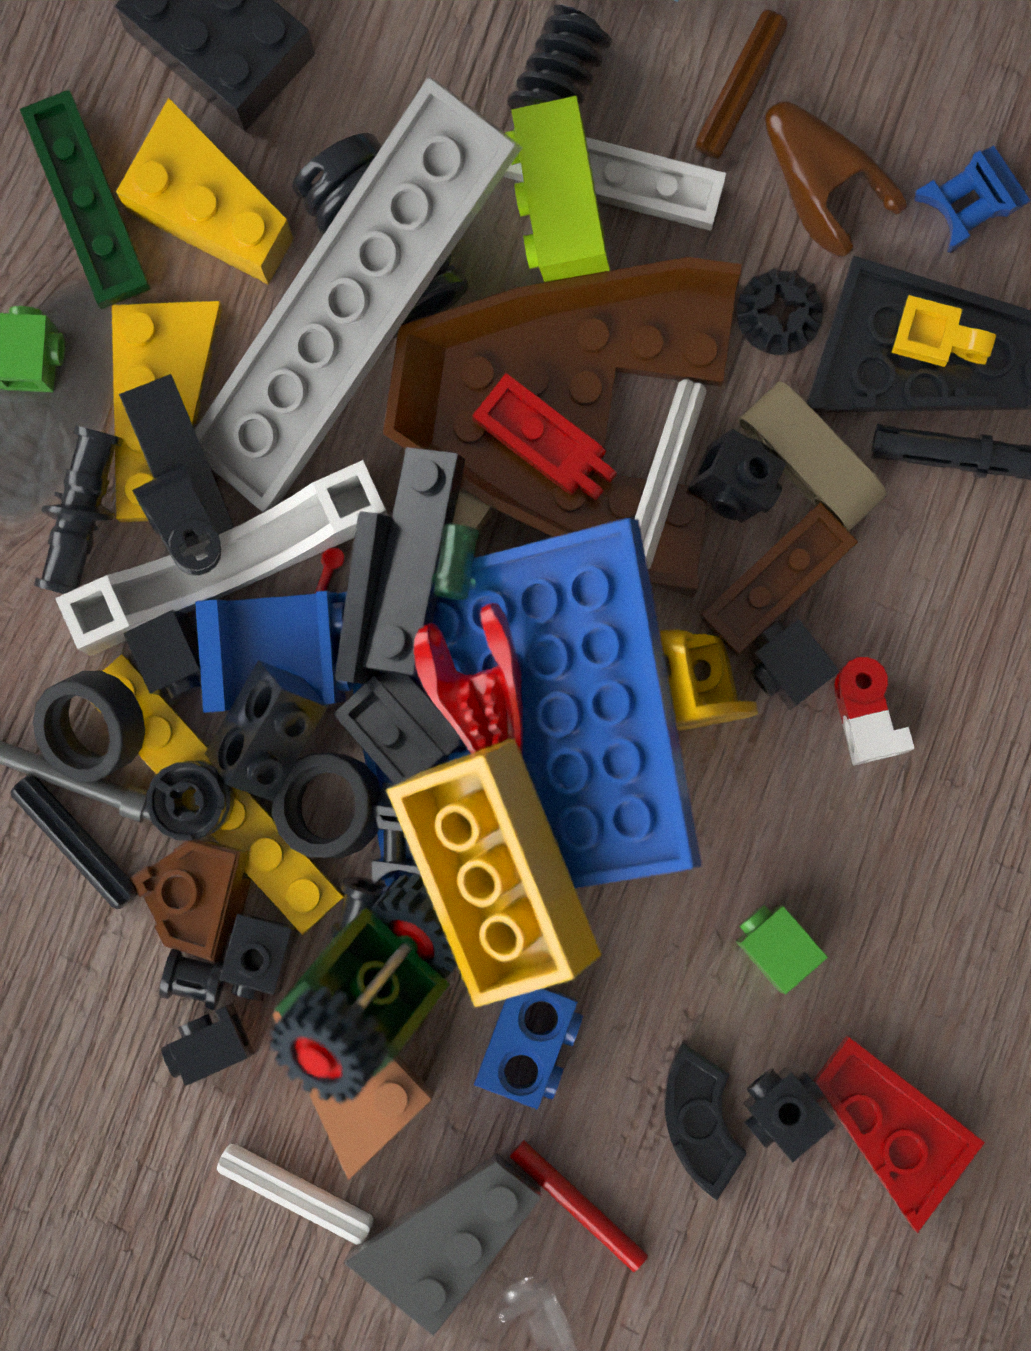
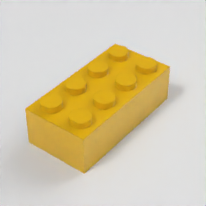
(495, 874)

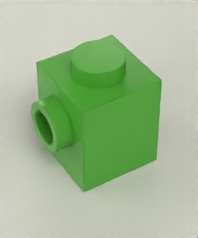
(29, 350)

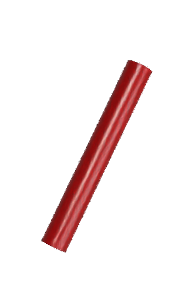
(578, 1206)

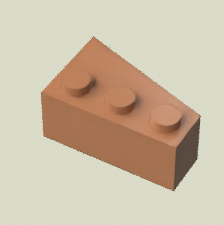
(375, 1116)

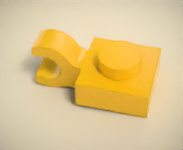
(932, 331)

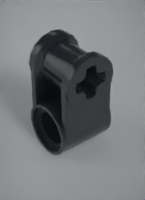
(176, 514)

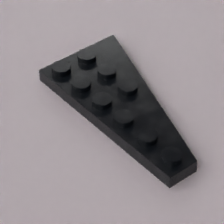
(865, 376)

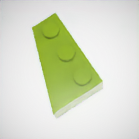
(558, 191)

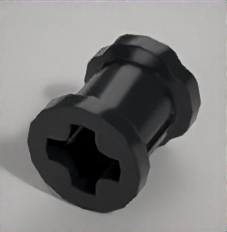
(359, 894)
(192, 979)

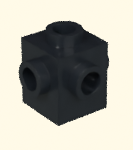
(738, 477)
(803, 1124)

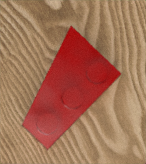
(900, 1131)

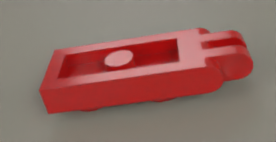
(543, 437)

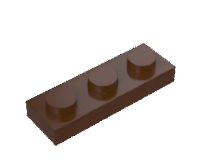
(778, 579)

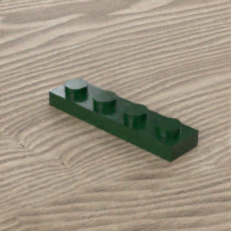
(85, 199)

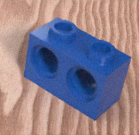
(515, 1038)

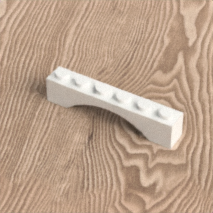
(278, 538)

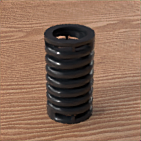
(342, 169)

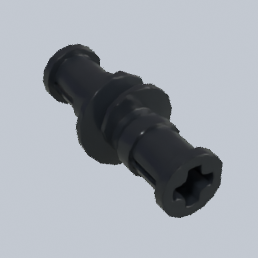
(79, 510)

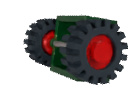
(365, 994)

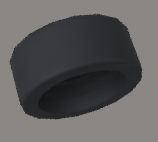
(59, 741)
(288, 806)

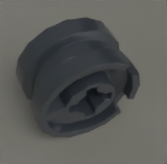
(211, 795)

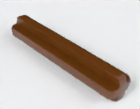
(741, 84)

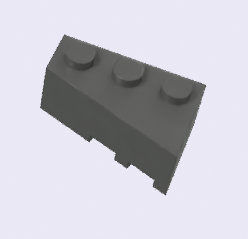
(447, 1242)

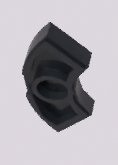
(697, 1121)

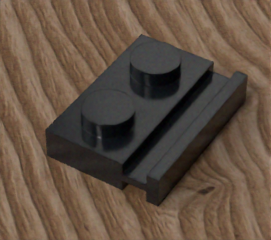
(398, 726)

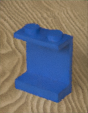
(284, 631)

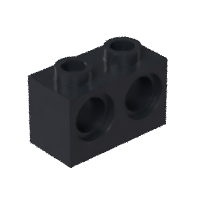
(265, 731)

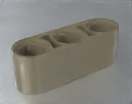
(814, 455)

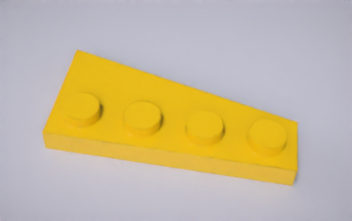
(147, 346)

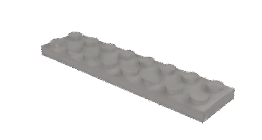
(353, 293)

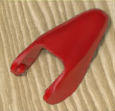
(482, 705)

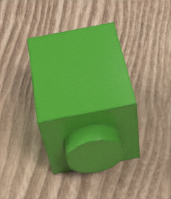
(779, 947)

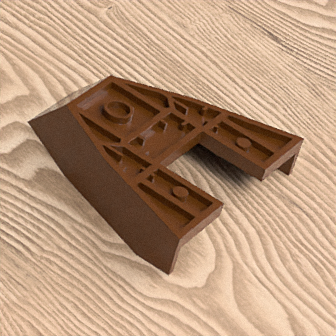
(565, 348)

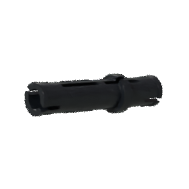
(950, 451)

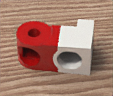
(865, 712)

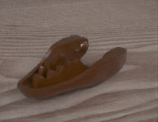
(815, 164)

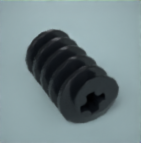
(561, 59)

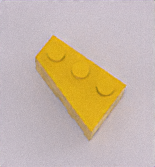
(203, 198)

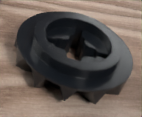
(764, 330)

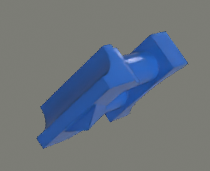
(991, 181)

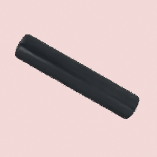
(74, 841)

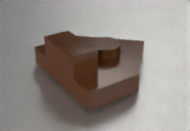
(195, 896)

